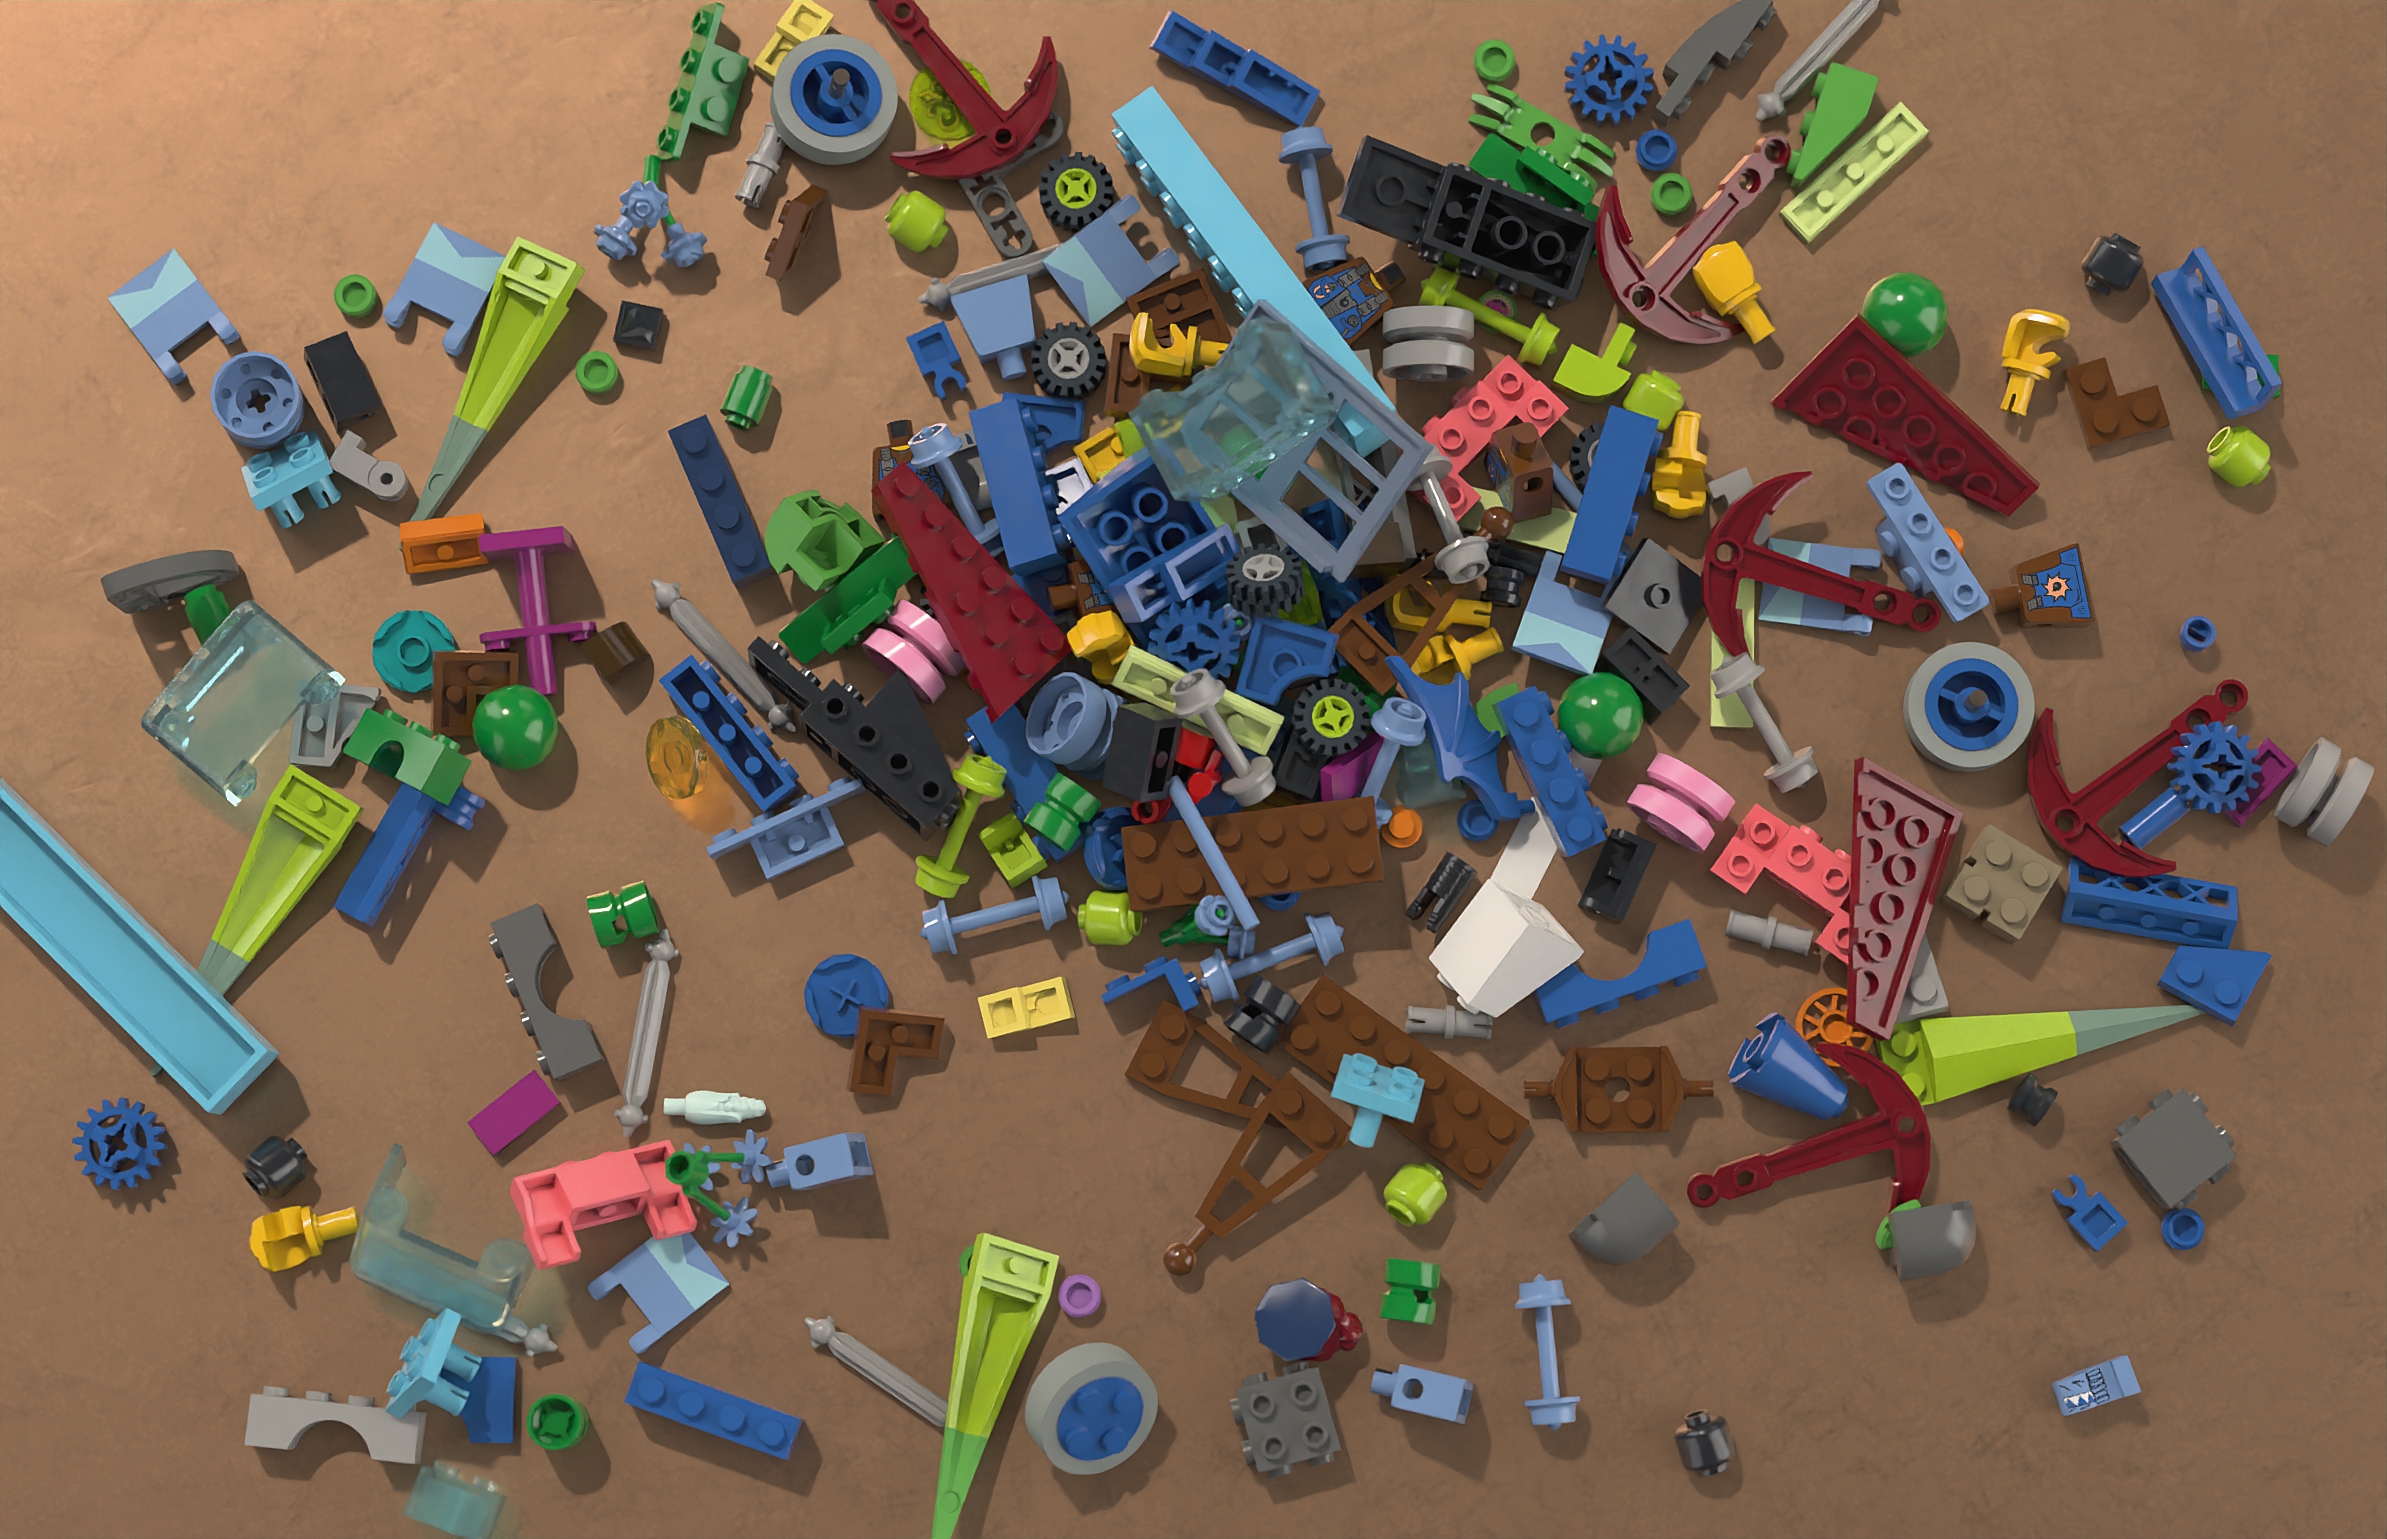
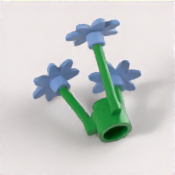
(692, 1170)

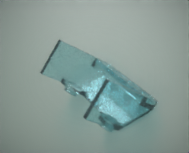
(429, 1272)

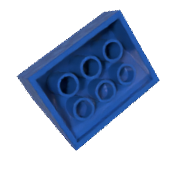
(1131, 521)

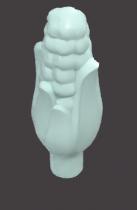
(714, 1107)

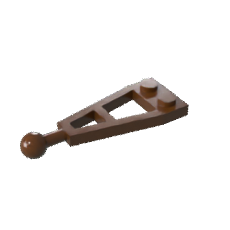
(1366, 649)
(1164, 1048)
(1304, 1116)

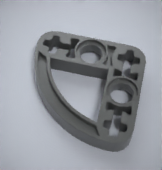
(167, 579)

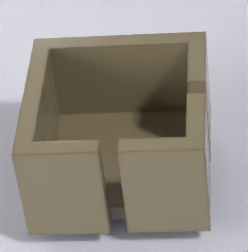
(2004, 881)

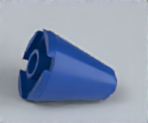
(1788, 1071)

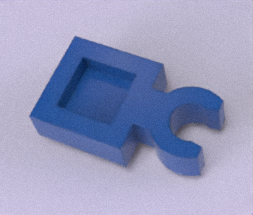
(936, 354)
(1336, 593)
(2093, 1217)

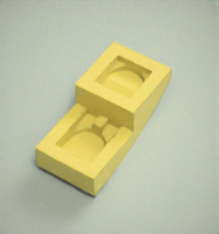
(800, 22)
(1026, 1007)

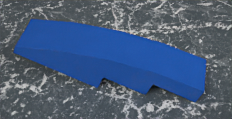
(1235, 69)

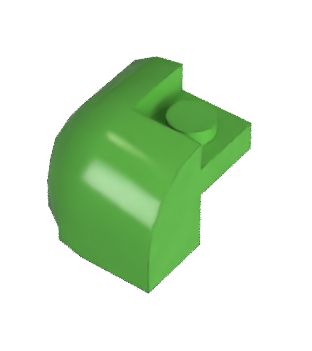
(818, 539)

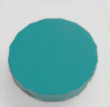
(406, 647)

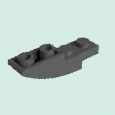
(1718, 40)

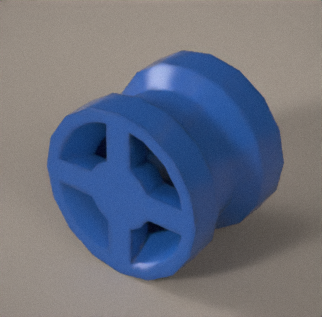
(461, 808)

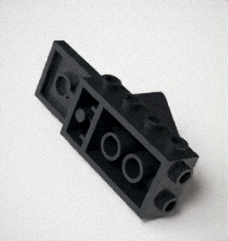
(1470, 223)
(880, 743)

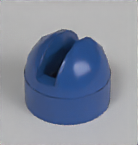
(2200, 629)

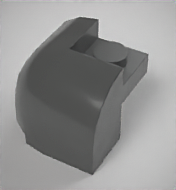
(1625, 1224)
(1931, 1239)

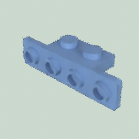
(1922, 546)
(794, 835)

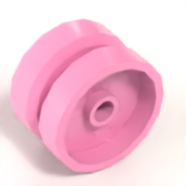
(915, 648)
(1680, 802)

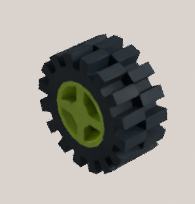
(1075, 178)
(1344, 712)

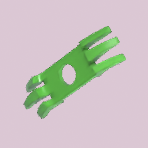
(1525, 116)

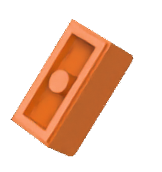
(442, 543)

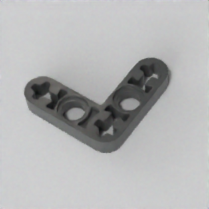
(1019, 224)

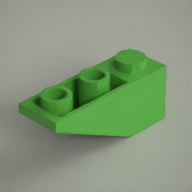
(1839, 112)

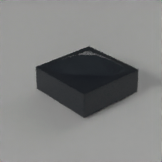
(638, 325)

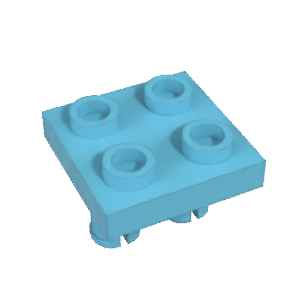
(279, 474)
(1377, 1092)
(422, 1366)

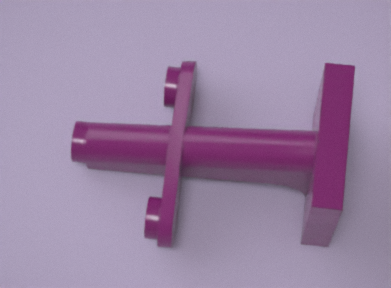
(528, 550)

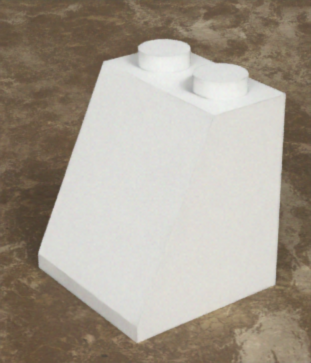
(1502, 950)

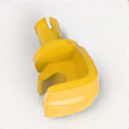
(1731, 288)
(2021, 355)
(1177, 359)
(1677, 473)
(1406, 616)
(1105, 643)
(1446, 656)
(295, 1234)

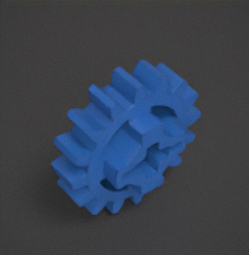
(1625, 78)
(1200, 626)
(2217, 752)
(126, 1128)

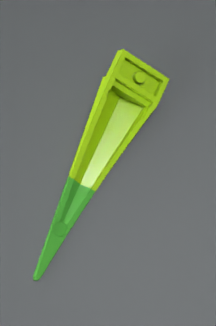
(997, 1318)

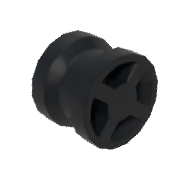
(1502, 587)
(2032, 1099)

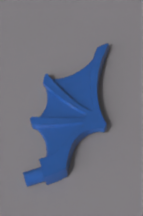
(1460, 741)

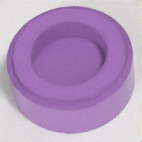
(1079, 1295)

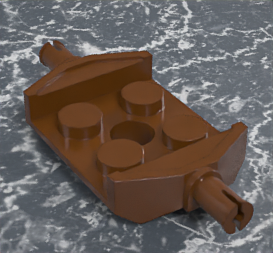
(1653, 1084)

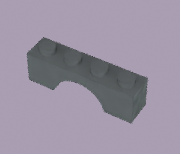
(526, 943)

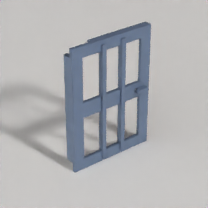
(1266, 495)

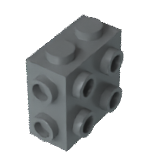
(2174, 1148)
(1285, 1420)

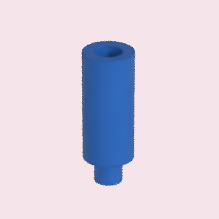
(2154, 818)

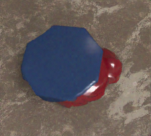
(1305, 1322)

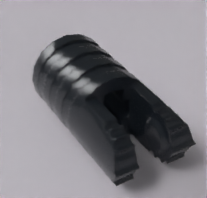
(1448, 884)

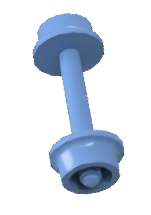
(1303, 148)
(933, 447)
(1400, 724)
(940, 928)
(1322, 936)
(1541, 1296)

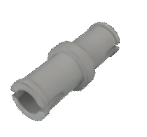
(761, 167)
(1769, 932)
(1448, 1022)

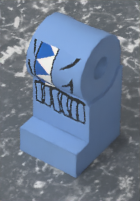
(2096, 1385)

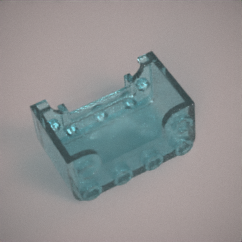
(1234, 414)

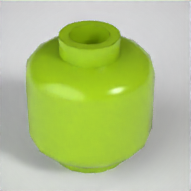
(916, 221)
(1655, 397)
(2239, 456)
(1109, 918)
(1415, 1194)

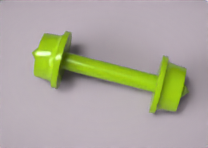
(1537, 341)
(939, 874)

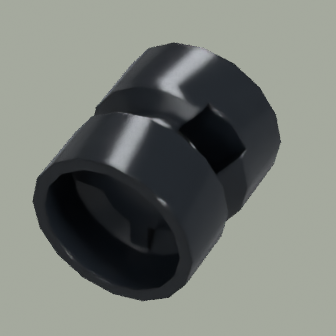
(1262, 1014)

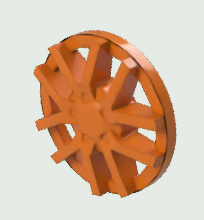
(1832, 1024)

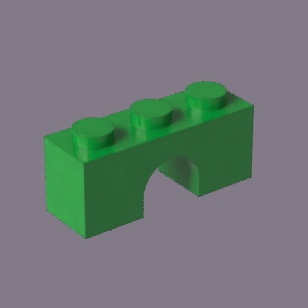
(408, 754)

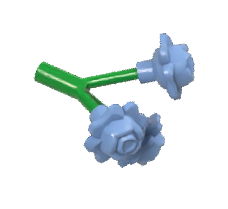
(647, 205)

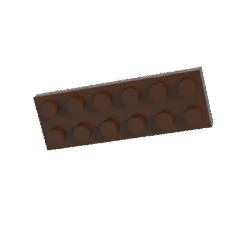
(1265, 849)
(1455, 1116)

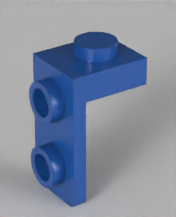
(1183, 985)

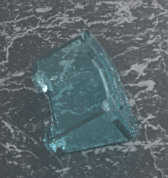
(238, 698)

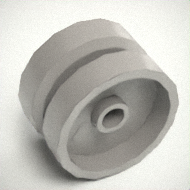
(1428, 343)
(2327, 793)

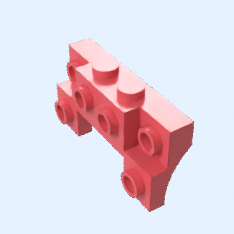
(1477, 413)
(1797, 863)
(597, 1193)

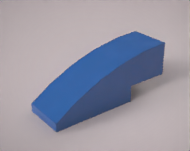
(1174, 574)

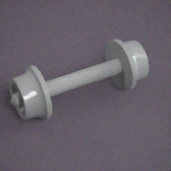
(1463, 557)
(1792, 768)
(1249, 779)

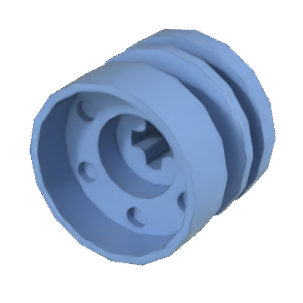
(234, 394)
(1073, 723)

